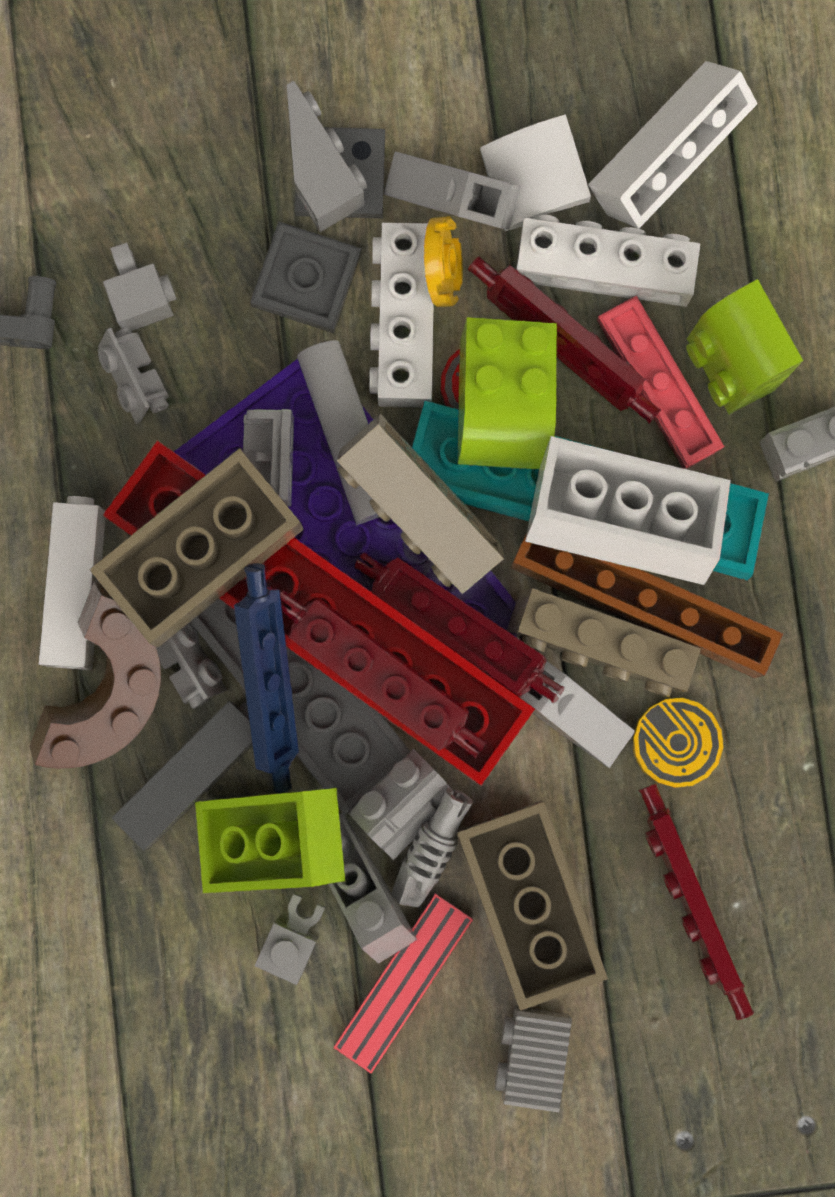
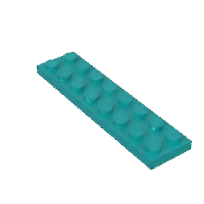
(513, 489)

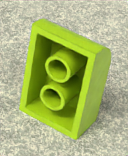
(742, 348)
(506, 392)
(270, 841)

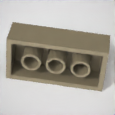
(196, 549)
(531, 905)

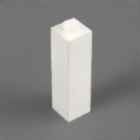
(73, 550)

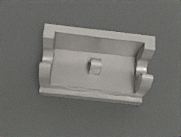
(270, 447)

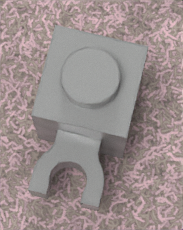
(138, 294)
(290, 943)

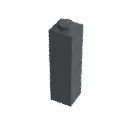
(186, 776)

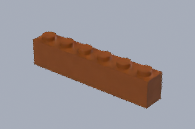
(654, 606)

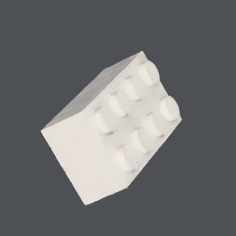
(628, 511)

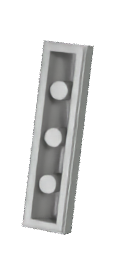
(337, 411)

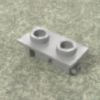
(122, 356)
(198, 674)

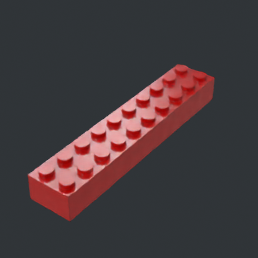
(493, 710)

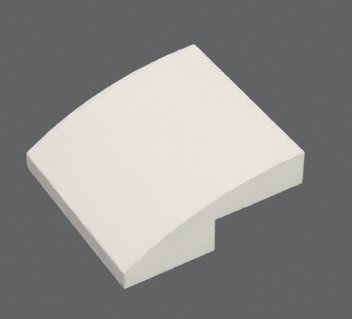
(543, 164)

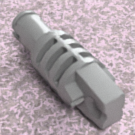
(431, 850)

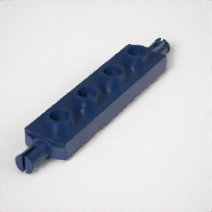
(267, 678)

